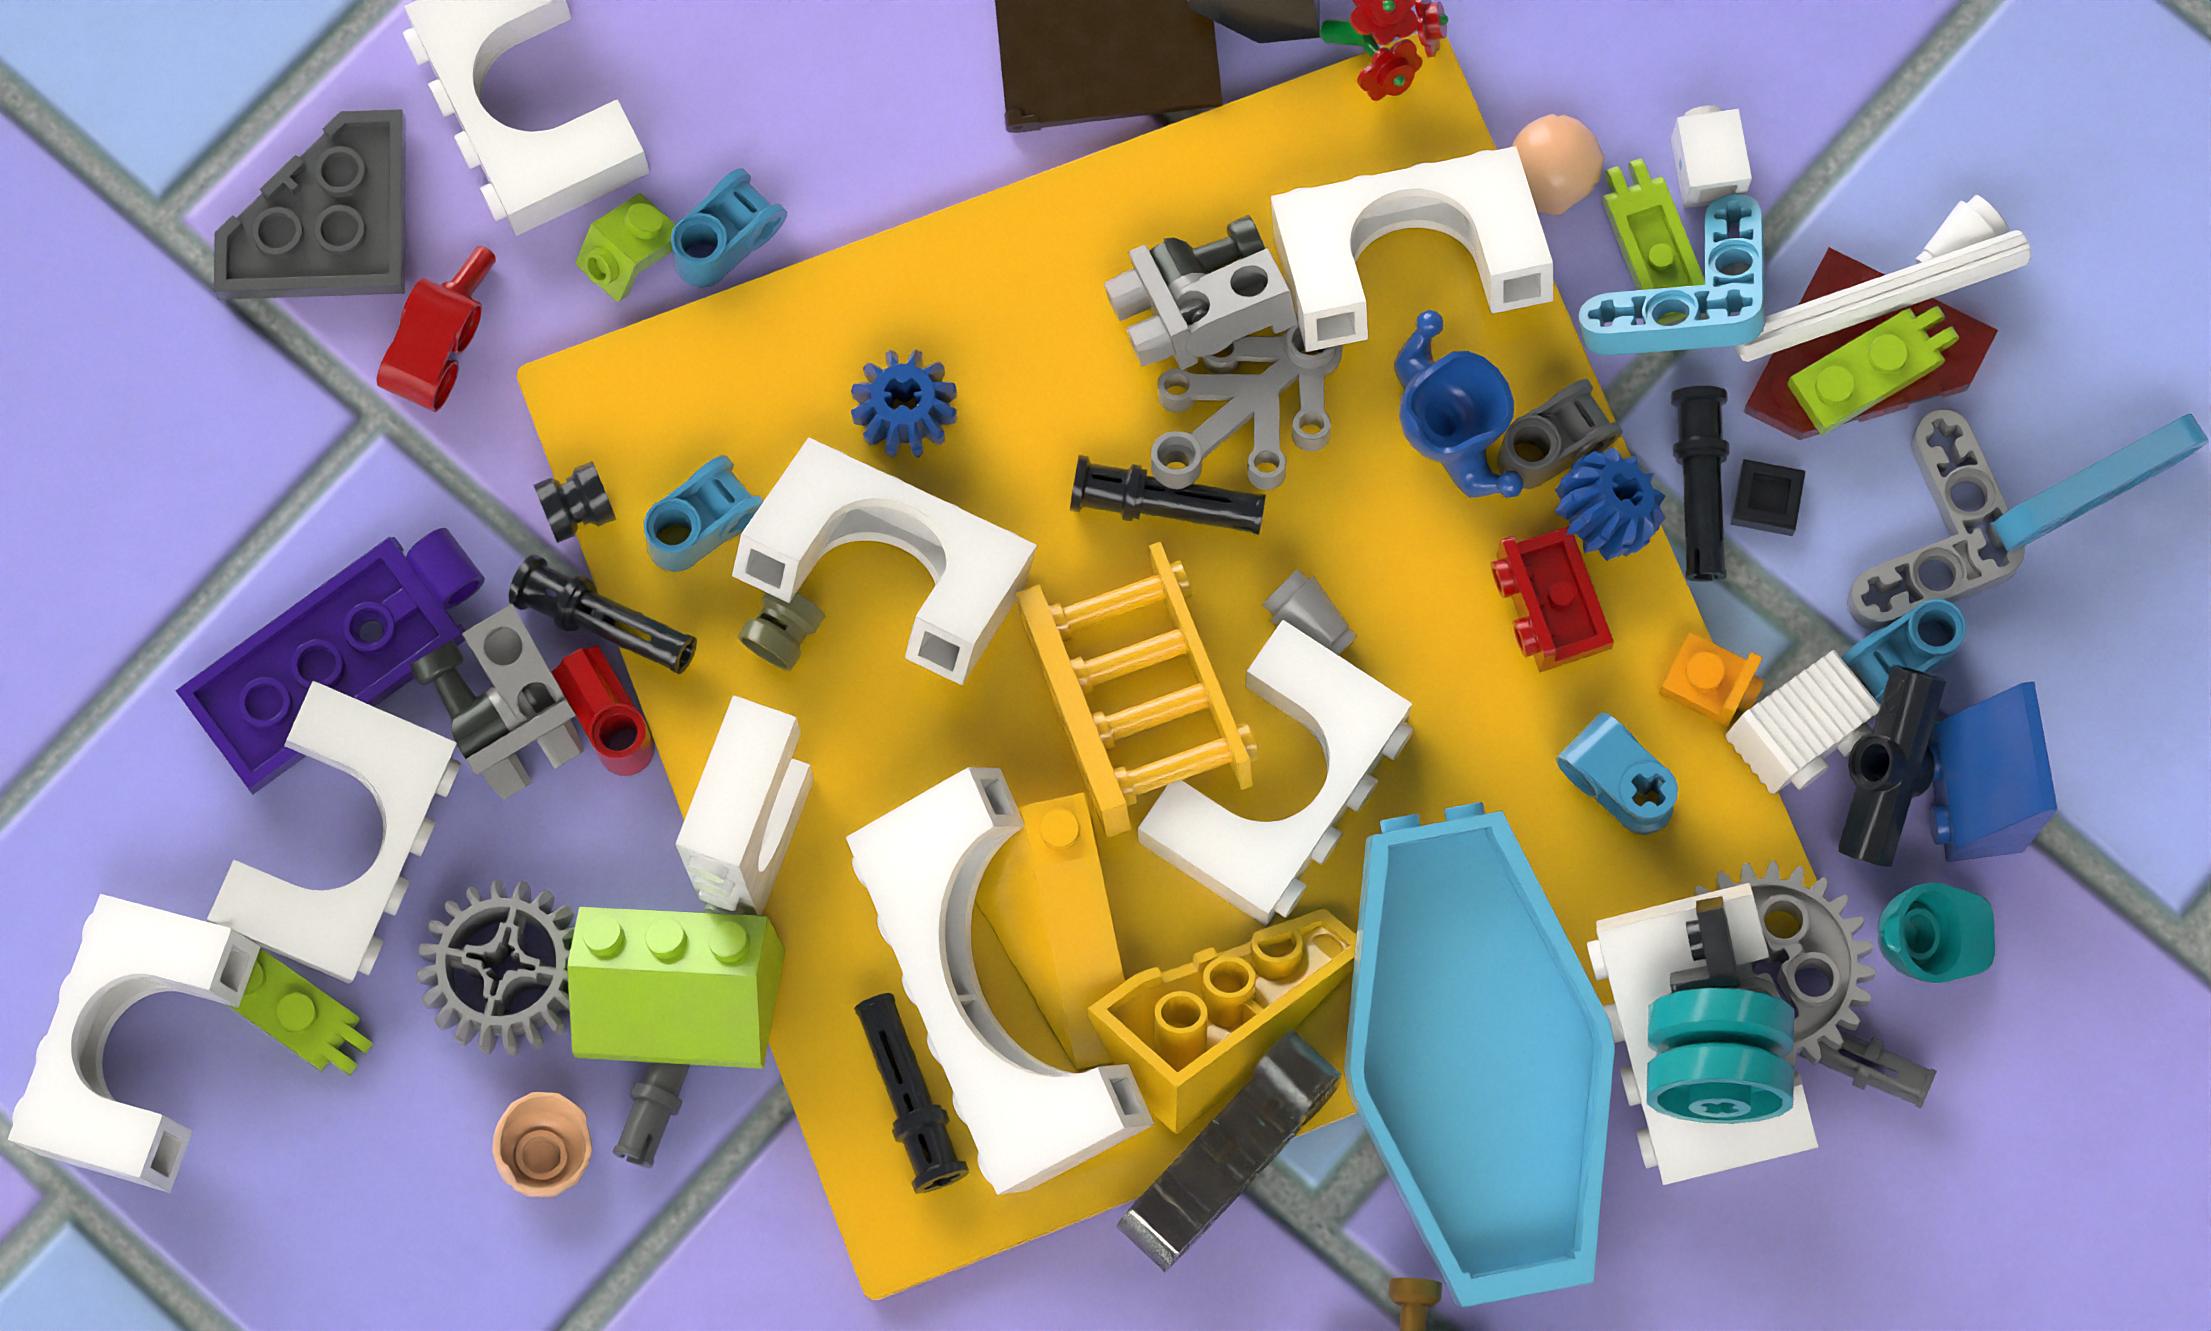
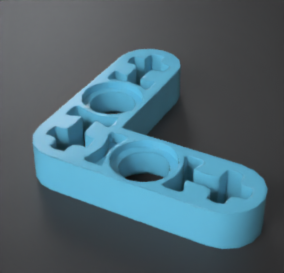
(1717, 298)

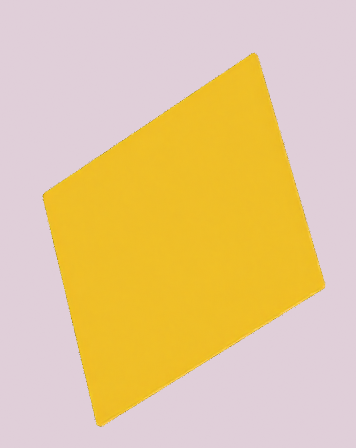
(1046, 373)

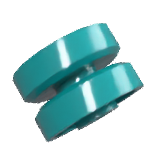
(1720, 1056)

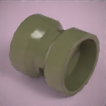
(781, 629)

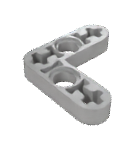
(1961, 549)

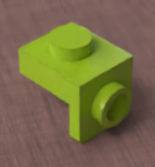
(625, 245)

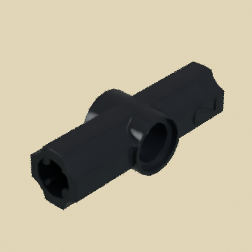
(1891, 765)

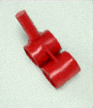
(430, 327)

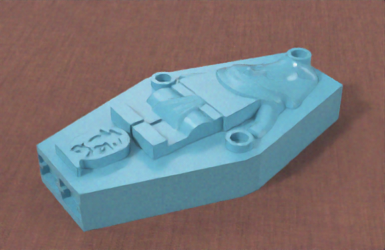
(1479, 1057)

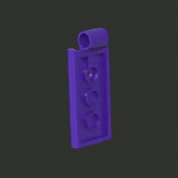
(259, 686)

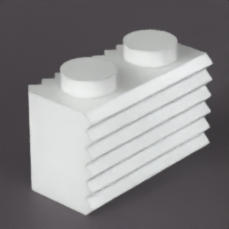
(1804, 723)

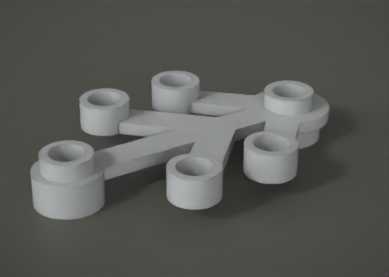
(1247, 397)

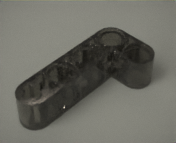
(1231, 1151)

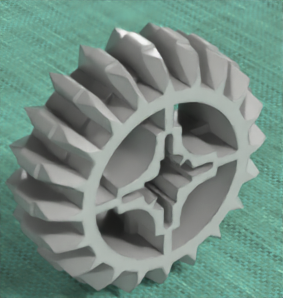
(499, 998)

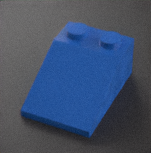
(1991, 777)

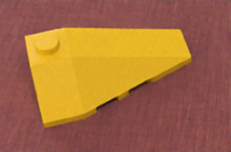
(1055, 920)
(1212, 1020)

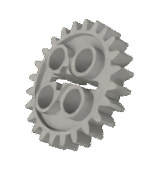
(1822, 944)

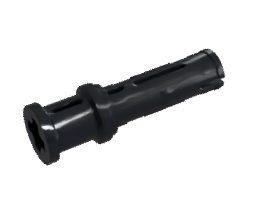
(1701, 455)
(1136, 493)
(573, 610)
(919, 1122)

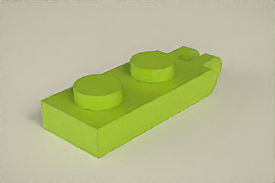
(1650, 233)
(1871, 368)
(300, 1015)

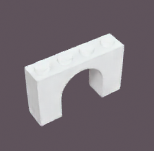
(528, 172)
(1472, 198)
(839, 500)
(403, 772)
(744, 809)
(1261, 862)
(1637, 957)
(121, 959)

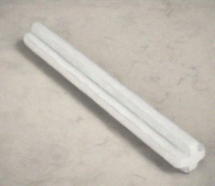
(1889, 293)

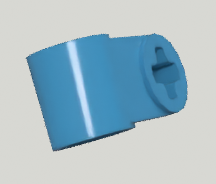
(733, 221)
(709, 506)
(1903, 646)
(1612, 767)

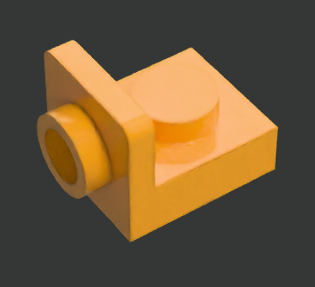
(1713, 680)

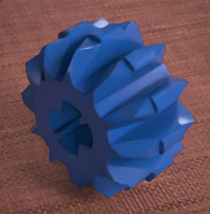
(903, 424)
(1610, 504)

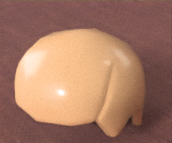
(1559, 161)
(542, 1145)

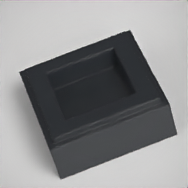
(1768, 497)

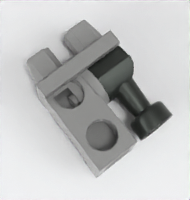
(1201, 295)
(510, 715)

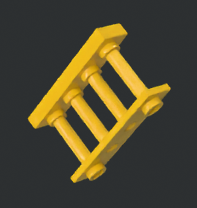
(1095, 733)

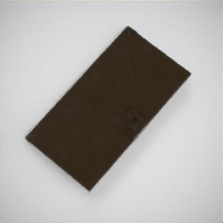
(1103, 60)

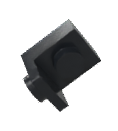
(1712, 941)

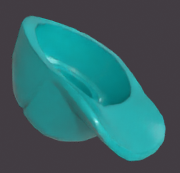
(1937, 933)

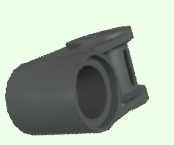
(1564, 432)

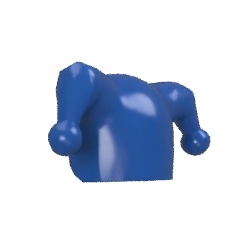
(1455, 410)

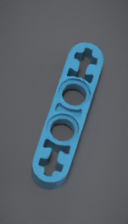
(2099, 483)

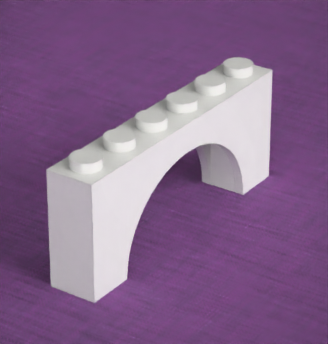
(924, 880)

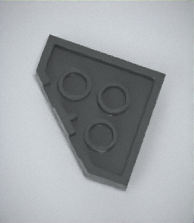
(324, 218)

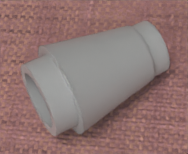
(1311, 611)

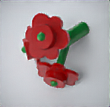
(1379, 23)

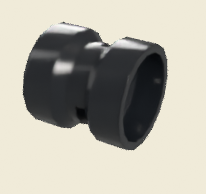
(574, 501)

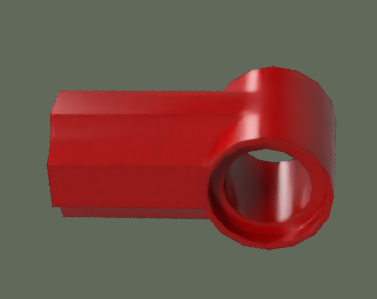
(603, 709)

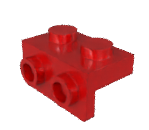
(1553, 599)

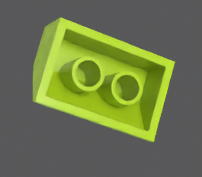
(673, 986)

